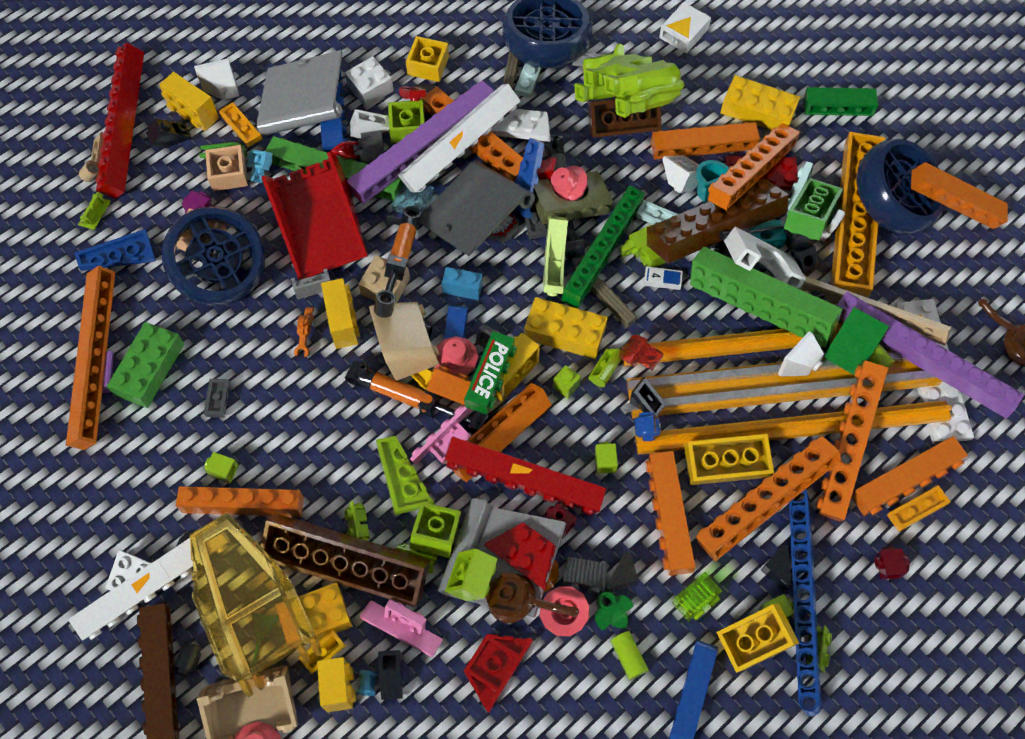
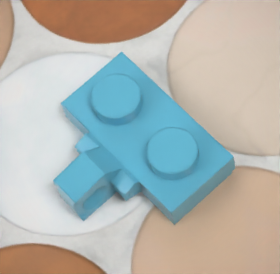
(259, 162)

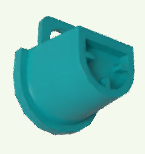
(706, 174)

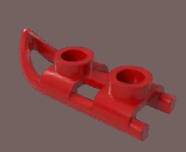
(345, 150)

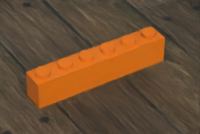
(705, 140)
(959, 195)
(510, 422)
(908, 476)
(239, 501)
(670, 513)

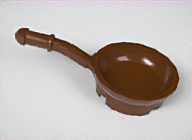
(1015, 337)
(514, 596)

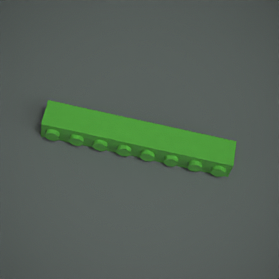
(297, 156)

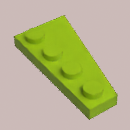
(401, 477)

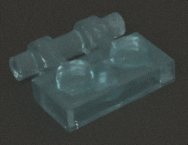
(408, 198)

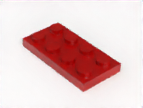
(781, 175)

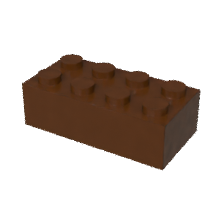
(605, 121)

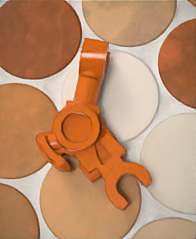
(303, 330)

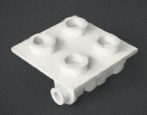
(124, 568)

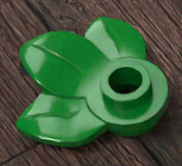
(614, 613)

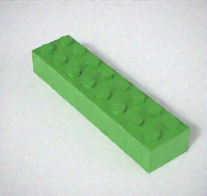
(765, 296)

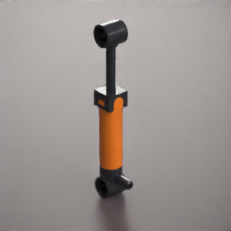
(397, 258)
(425, 401)

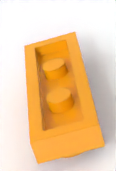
(240, 124)
(918, 508)

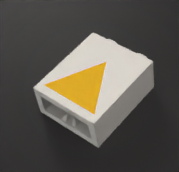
(685, 27)

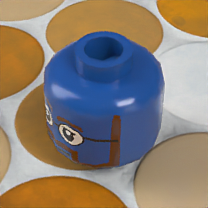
(647, 426)

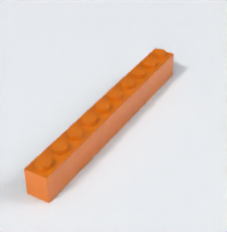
(90, 359)

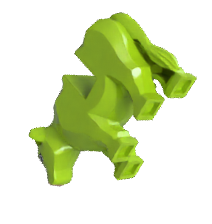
(631, 79)

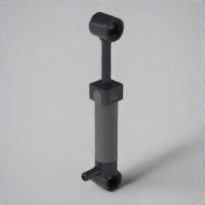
(555, 148)

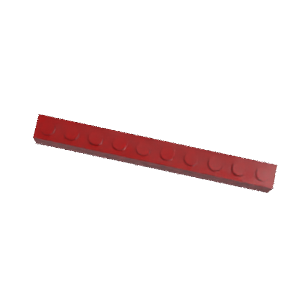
(120, 121)

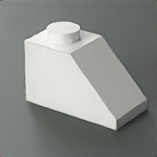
(366, 122)

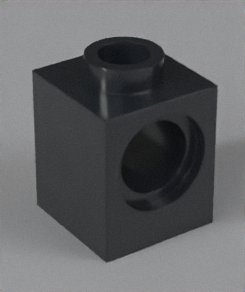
(808, 251)

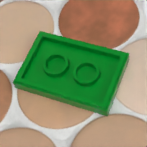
(855, 340)

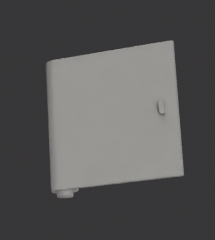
(300, 94)
(487, 522)

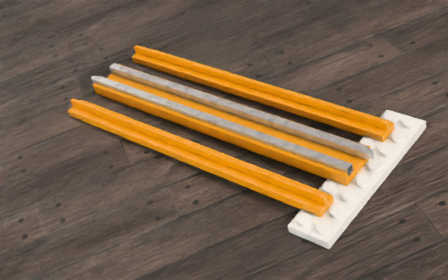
(754, 385)

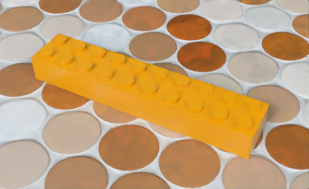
(857, 231)

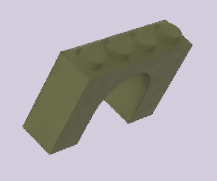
(595, 201)

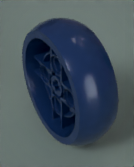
(547, 31)
(886, 187)
(197, 223)

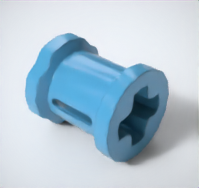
(367, 683)

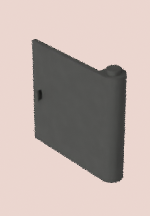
(474, 207)

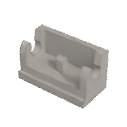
(309, 286)

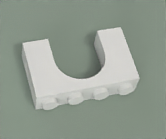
(748, 250)

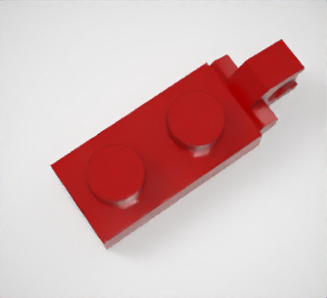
(412, 93)

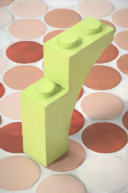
(555, 256)

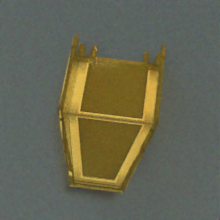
(245, 603)

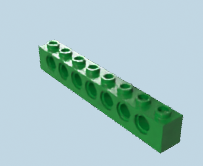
(602, 247)

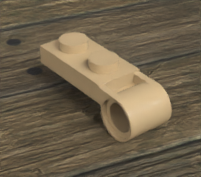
(90, 169)

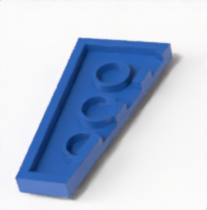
(527, 174)
(126, 250)

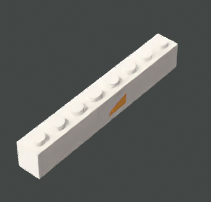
(459, 138)
(133, 591)

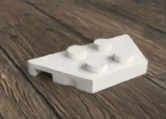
(524, 125)

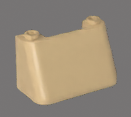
(405, 340)
(227, 708)

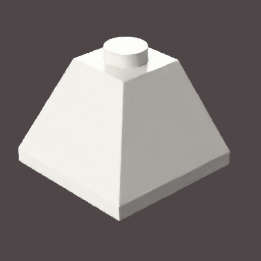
(218, 79)
(681, 173)
(802, 358)

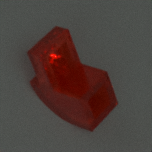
(639, 351)

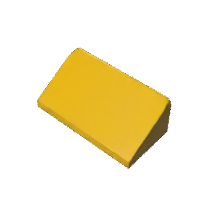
(330, 646)

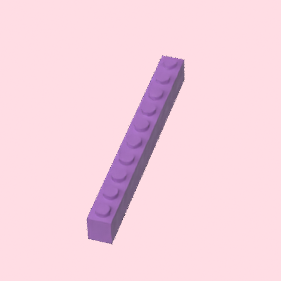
(388, 165)
(939, 361)

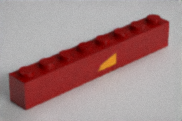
(524, 475)

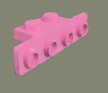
(439, 442)
(403, 625)

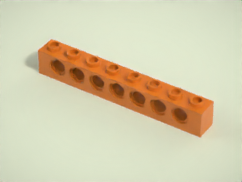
(489, 147)
(752, 166)
(876, 376)
(819, 448)

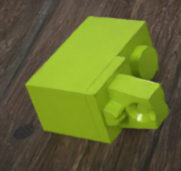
(638, 246)

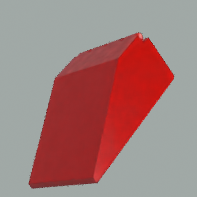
(317, 217)

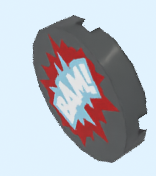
(506, 230)

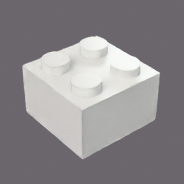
(369, 81)

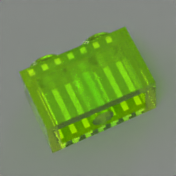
(697, 597)

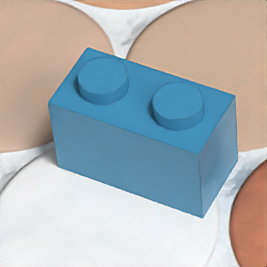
(462, 283)

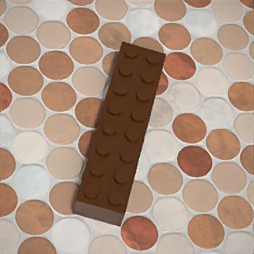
(701, 225)
(345, 559)

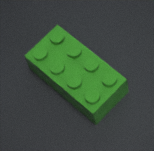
(813, 209)
(146, 365)

